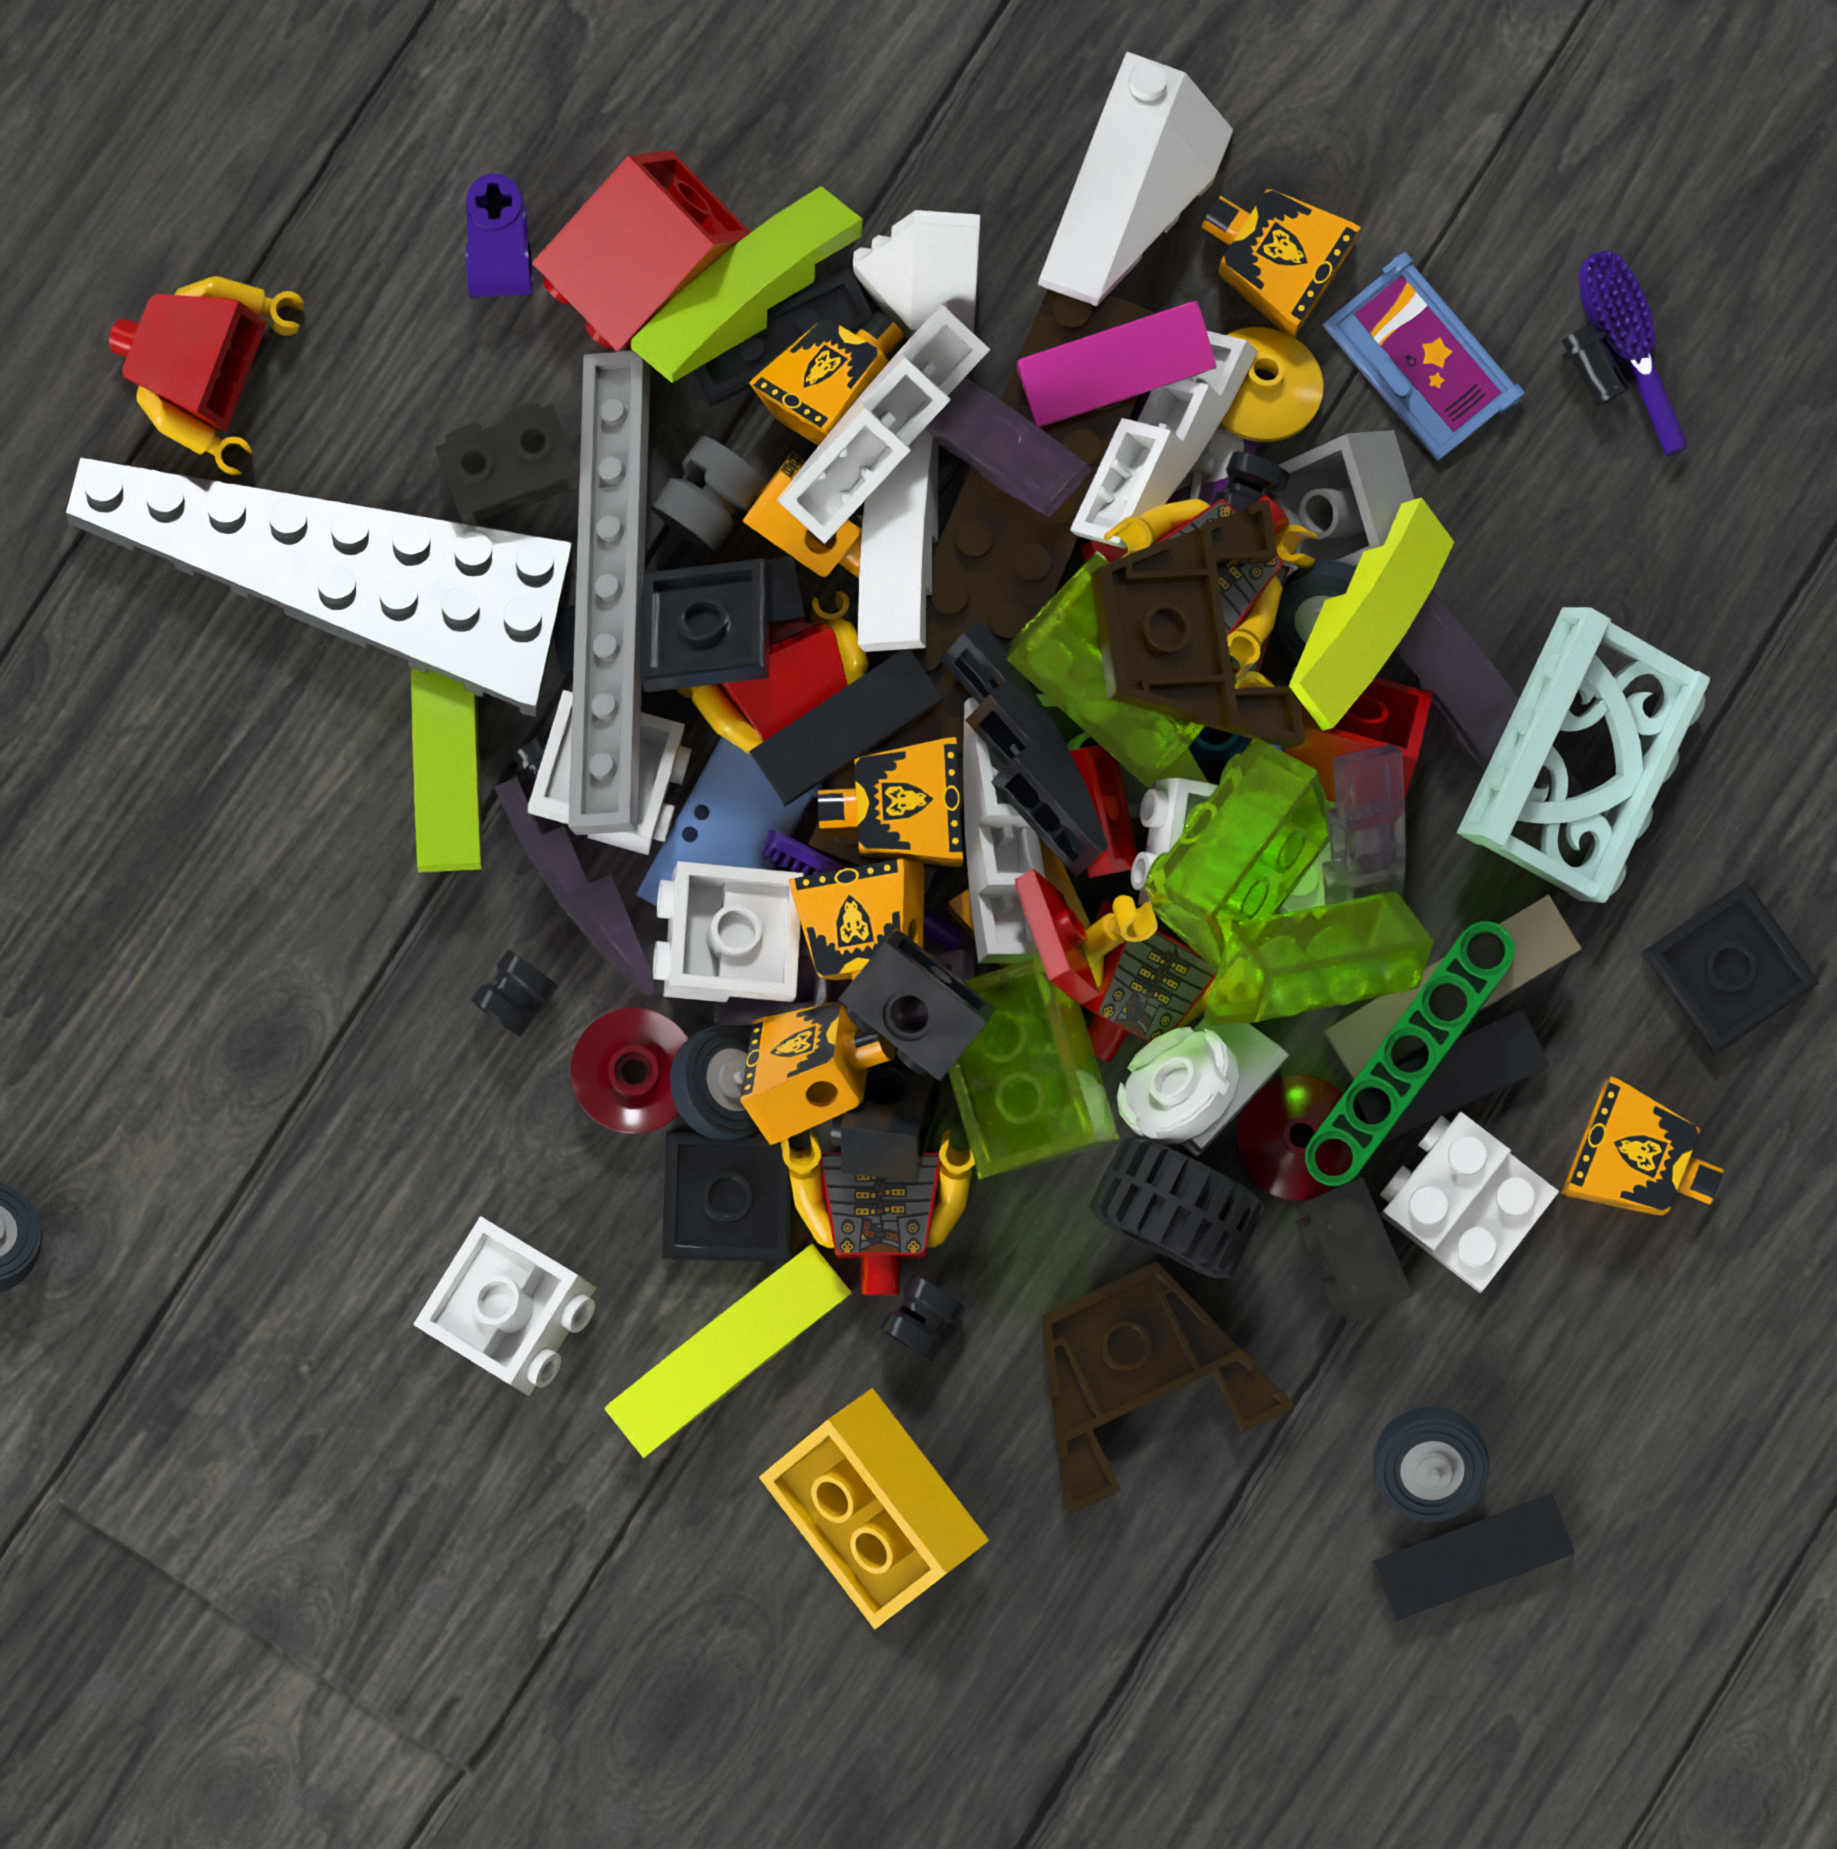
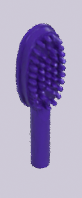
(1621, 309)
(809, 860)

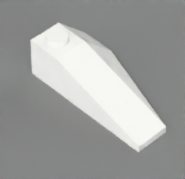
(1142, 169)
(921, 266)

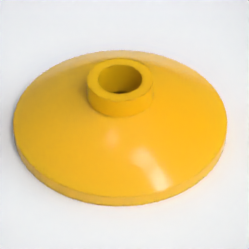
(1281, 405)

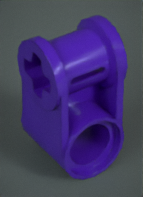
(498, 248)

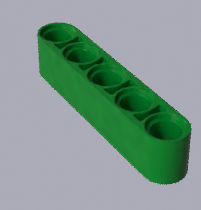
(1422, 1024)

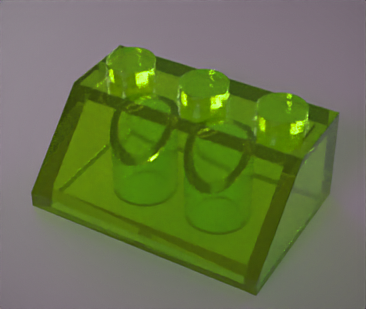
(1065, 662)
(1241, 849)
(1318, 959)
(1029, 1076)

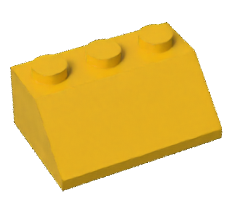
(873, 1508)

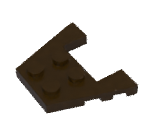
(1168, 631)
(1127, 1350)

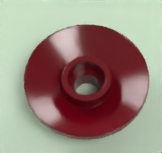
(599, 1066)
(1266, 1143)

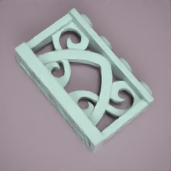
(1641, 764)

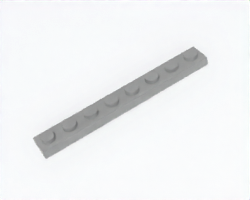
(609, 594)

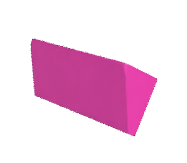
(1116, 364)

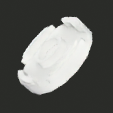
(1178, 1085)

